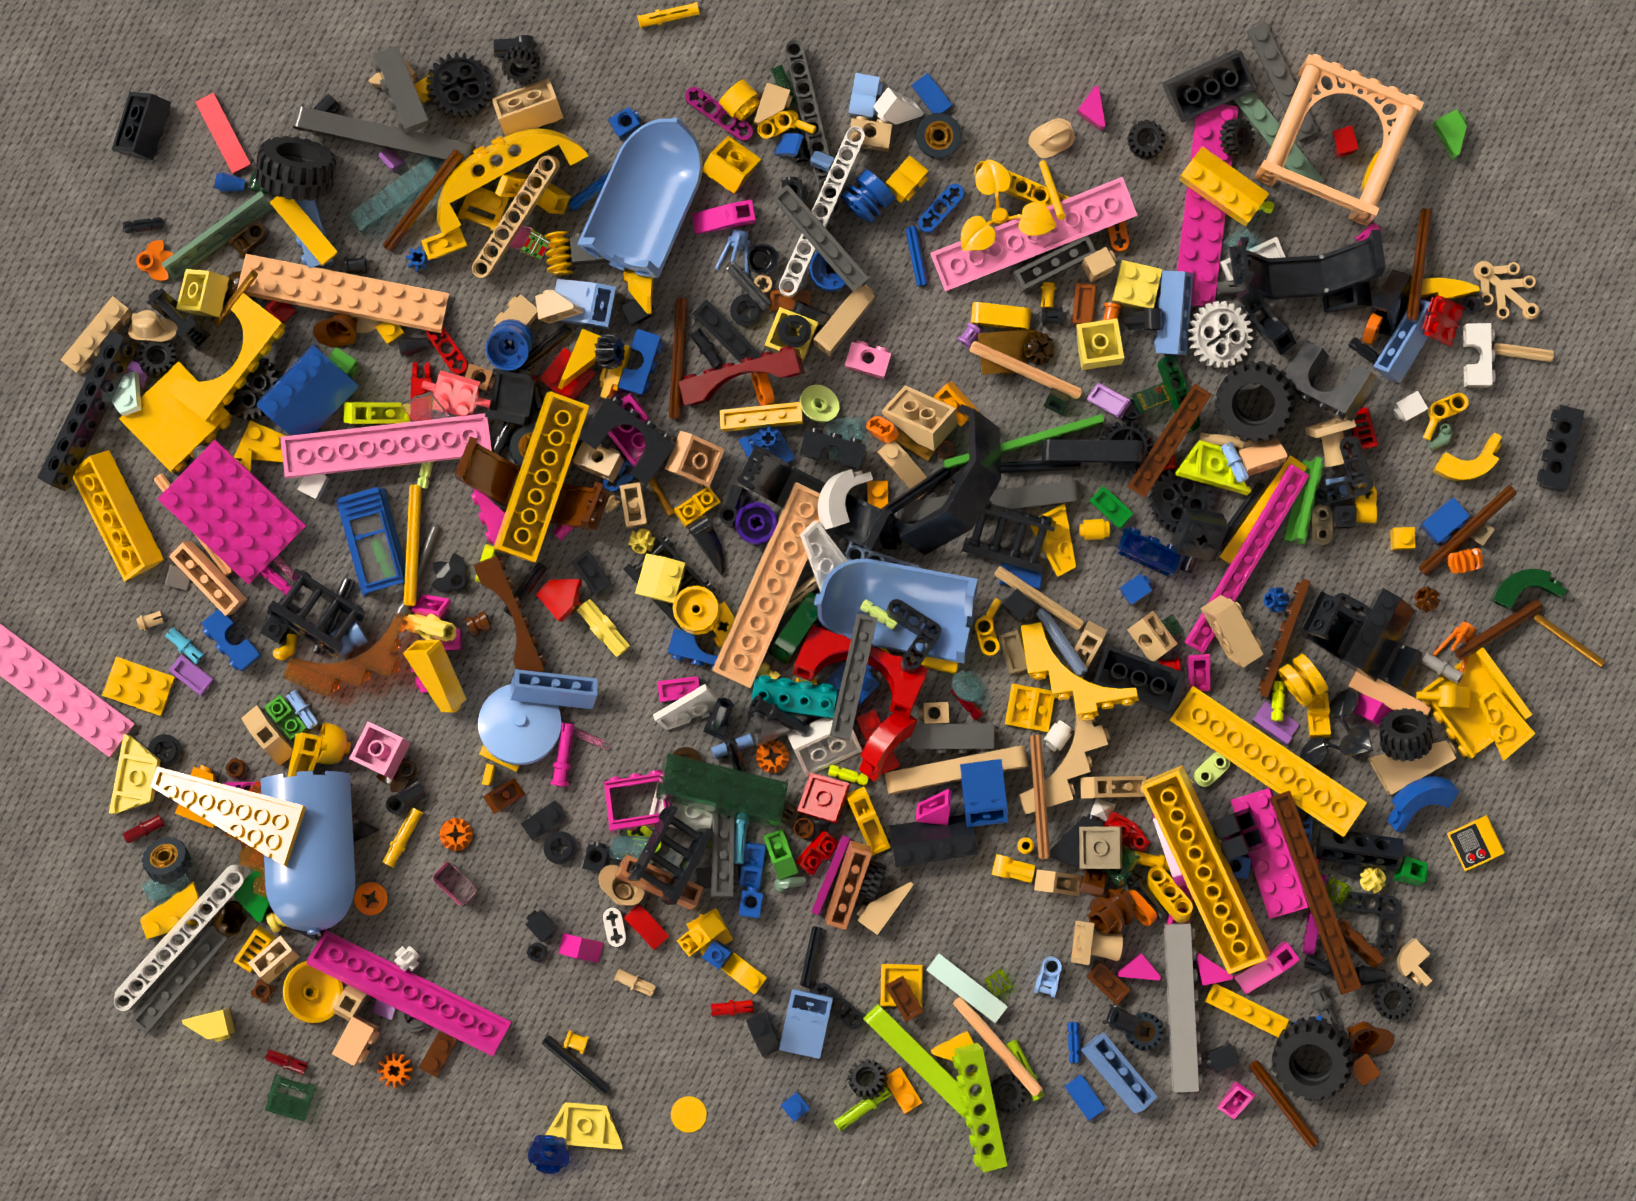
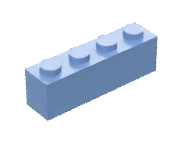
(312, 211)
(1176, 307)
(1403, 346)
(553, 689)
(1119, 1073)

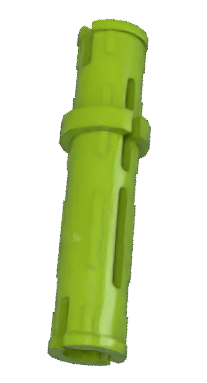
(1016, 1050)
(860, 1109)

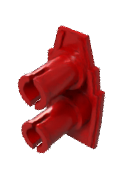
(1131, 833)

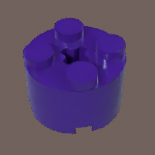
(750, 513)

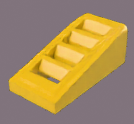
(262, 933)

